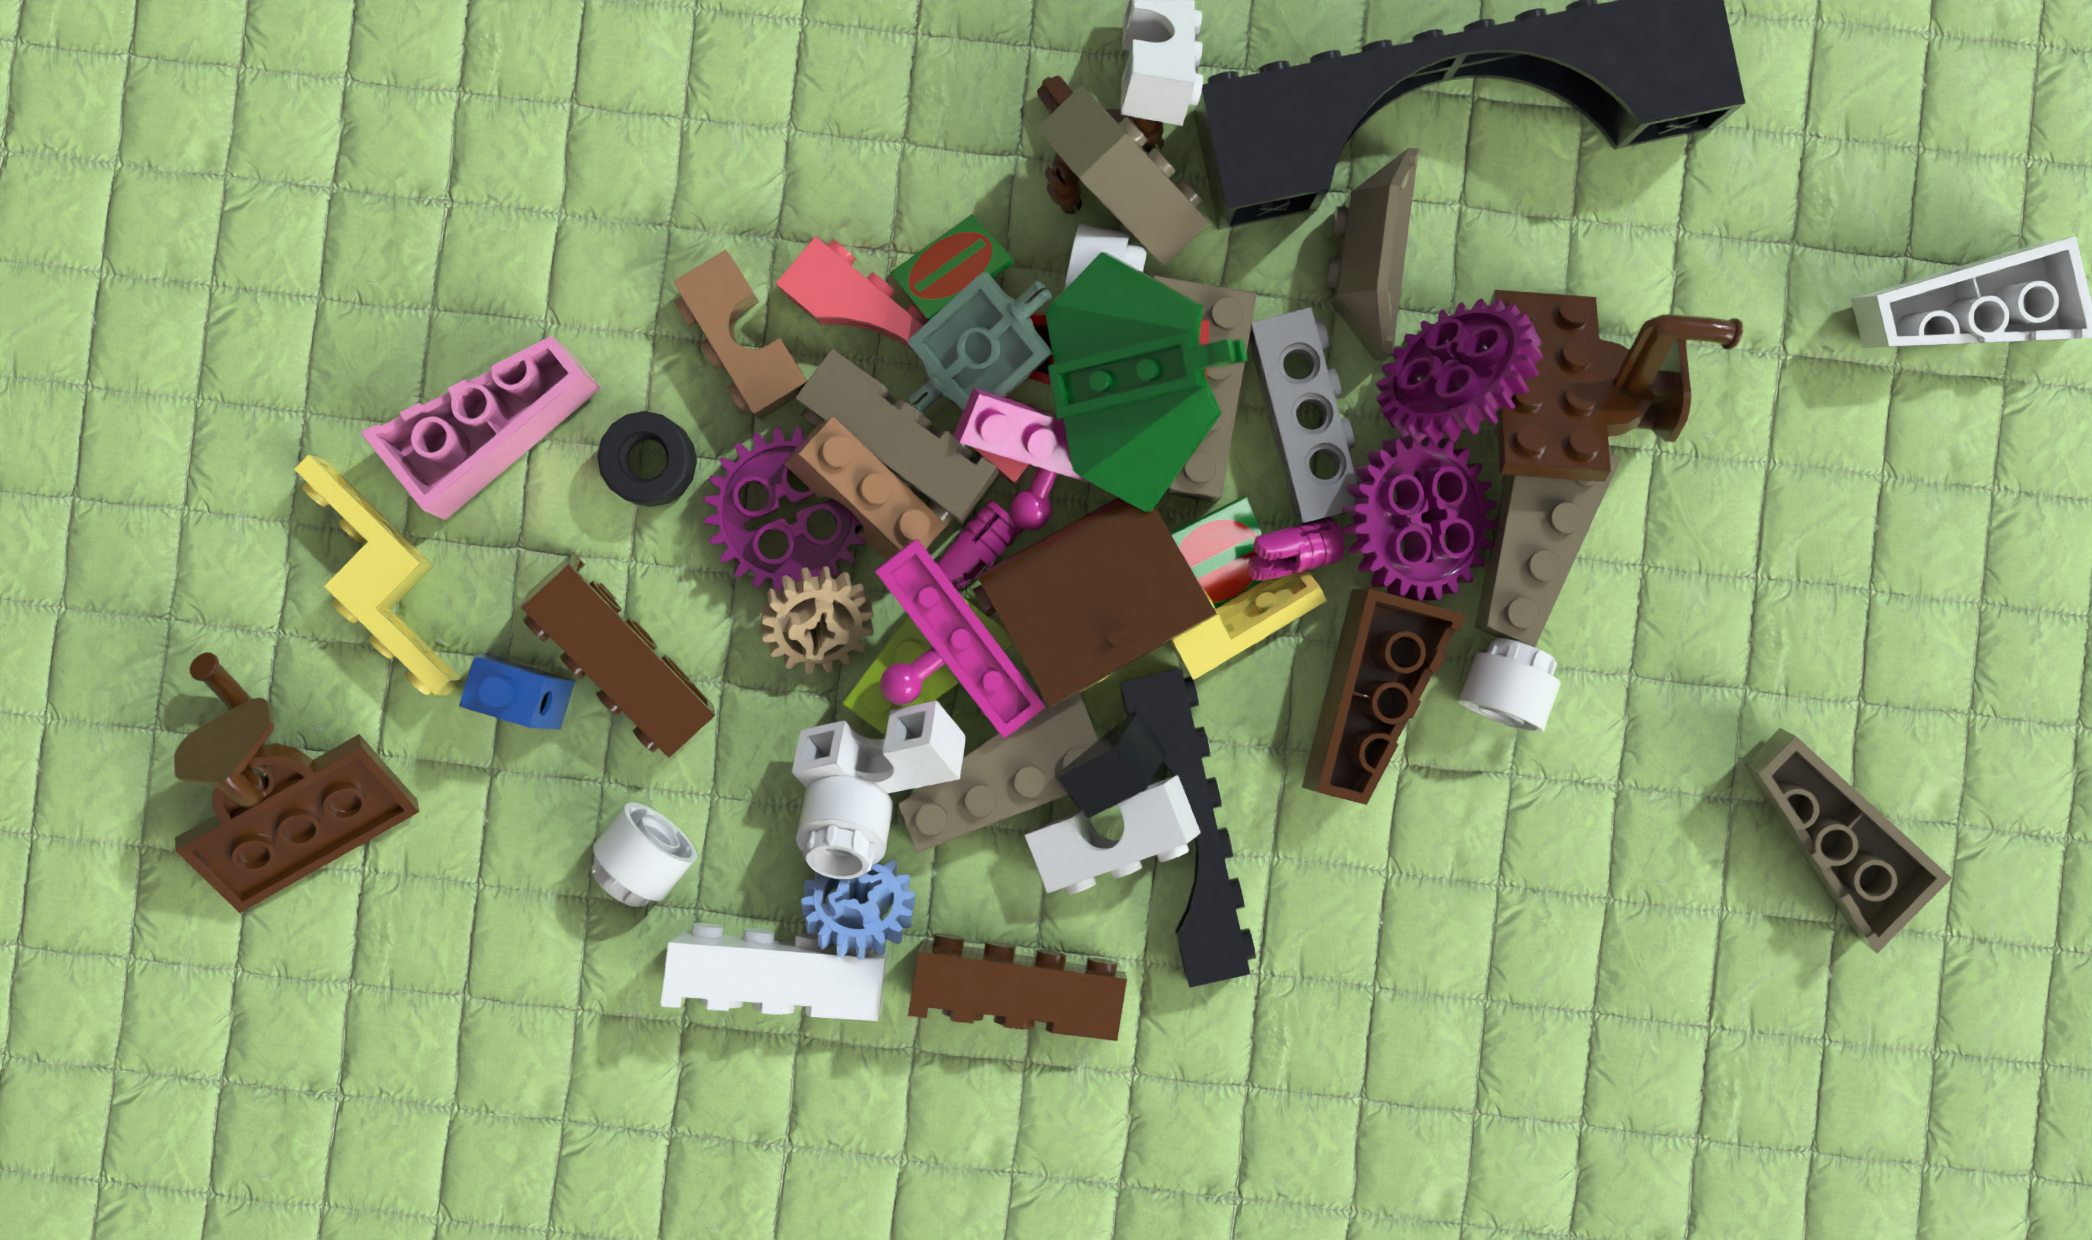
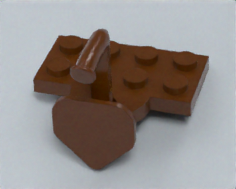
(1597, 386)
(283, 822)

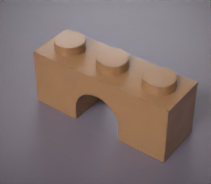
(715, 298)
(843, 468)

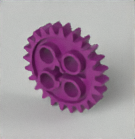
(1459, 371)
(766, 467)
(1419, 517)

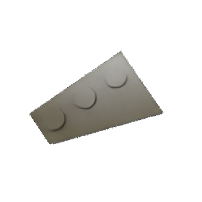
(1123, 176)

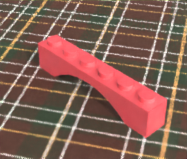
(838, 294)

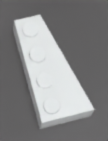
(2002, 298)
(772, 974)

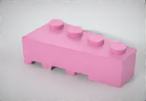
(481, 426)

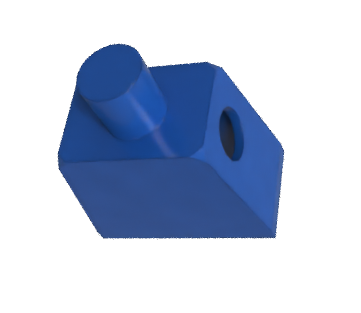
(516, 692)

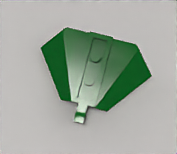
(1132, 378)

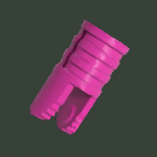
(979, 545)
(1296, 549)

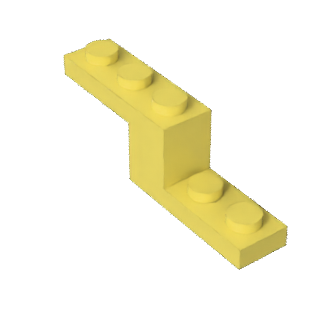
(377, 577)
(1246, 621)

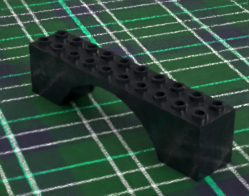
(1623, 64)

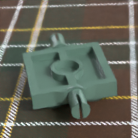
(980, 343)

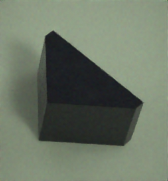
(1114, 767)

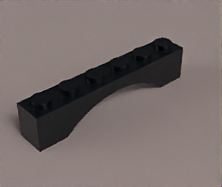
(1209, 929)

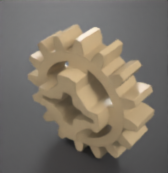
(816, 623)

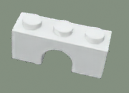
(1162, 59)
(918, 750)
(1073, 852)

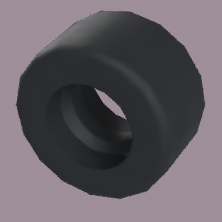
(615, 450)

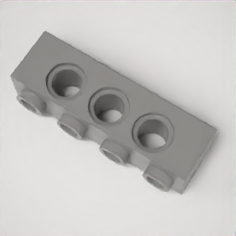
(1304, 336)

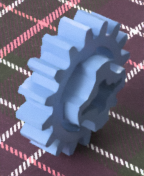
(854, 910)

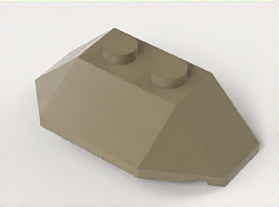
(1372, 253)

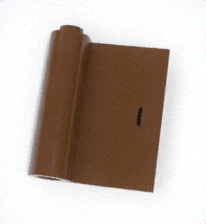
(1094, 597)

